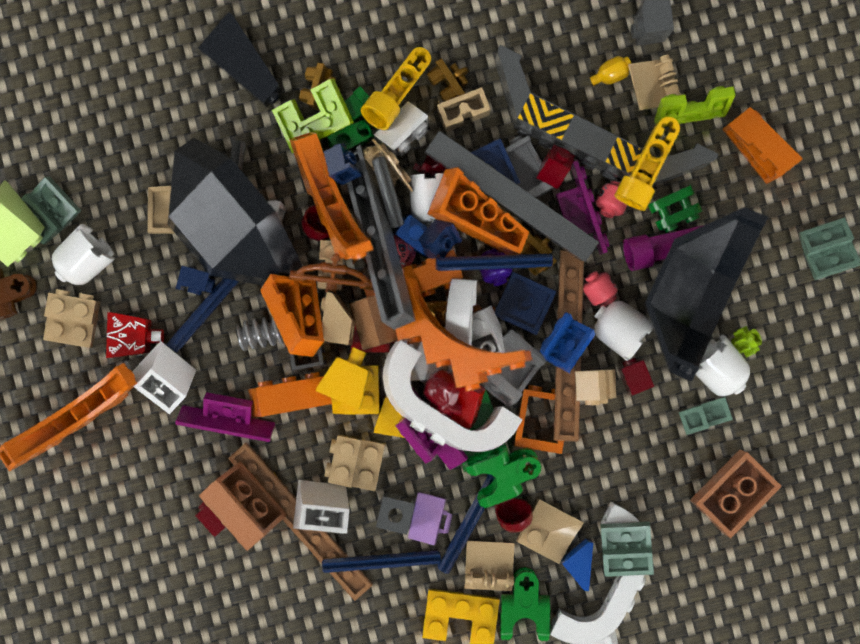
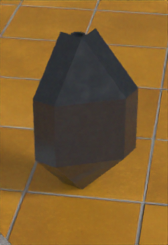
(226, 218)
(697, 285)

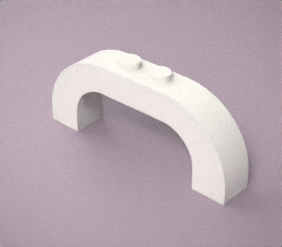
(397, 385)
(618, 601)

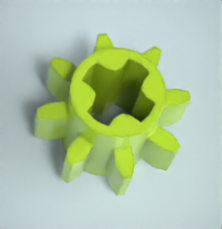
(746, 341)

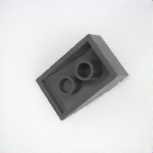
(652, 22)

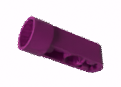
(643, 251)

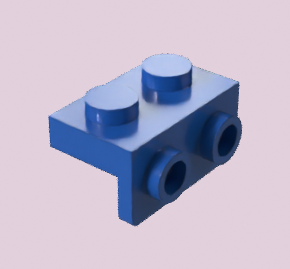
(566, 343)

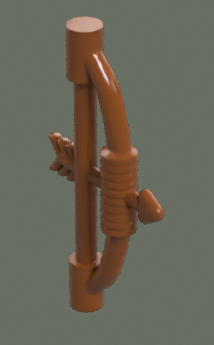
(334, 269)

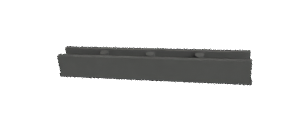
(513, 197)
(383, 260)

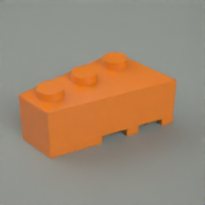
(761, 145)
(295, 312)
(287, 396)

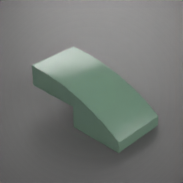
(705, 415)

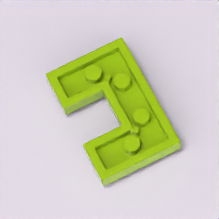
(715, 106)
(331, 118)

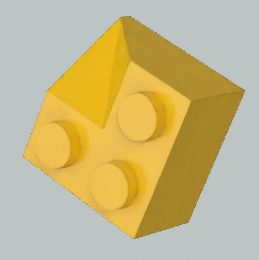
(371, 397)

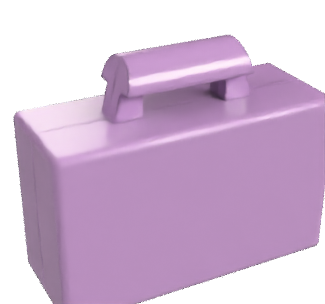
(428, 517)

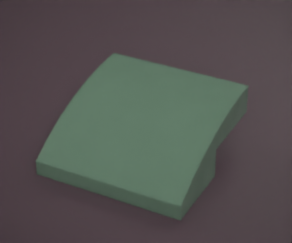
(51, 207)
(829, 249)
(627, 549)

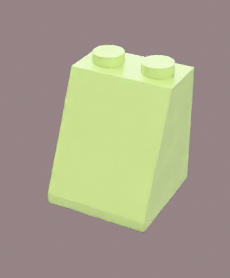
(17, 226)

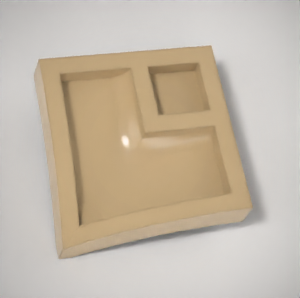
(158, 210)
(549, 531)

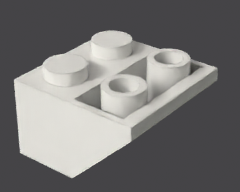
(407, 127)
(487, 331)
(164, 377)
(321, 507)

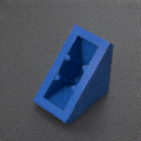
(579, 563)

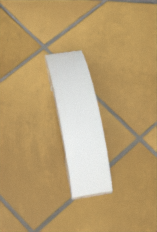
(460, 309)

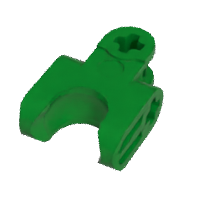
(508, 473)
(525, 604)

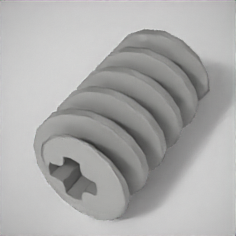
(258, 333)

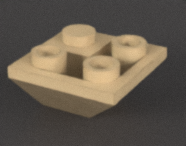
(337, 320)

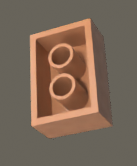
(735, 493)
(243, 505)

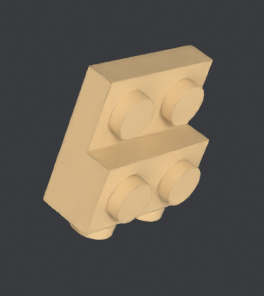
(71, 318)
(355, 462)

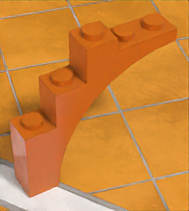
(333, 213)
(444, 349)
(72, 417)

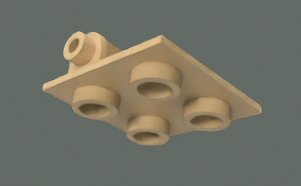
(653, 81)
(396, 172)
(489, 565)

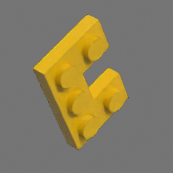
(446, 604)

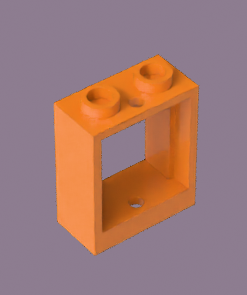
(526, 442)

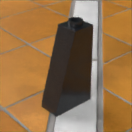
(236, 56)

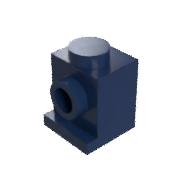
(341, 164)
(439, 239)
(195, 281)

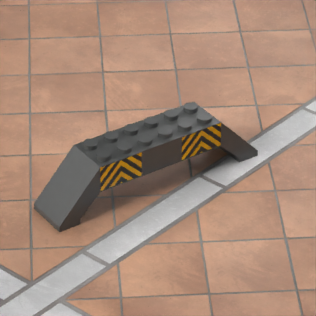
(585, 140)

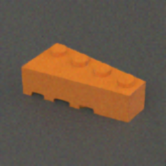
(476, 214)
(428, 276)

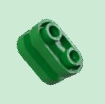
(689, 212)

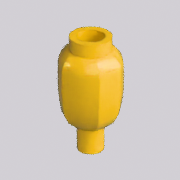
(612, 71)

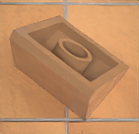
(369, 325)

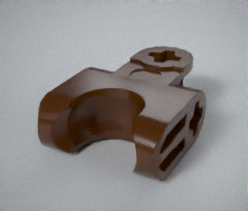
(11, 293)

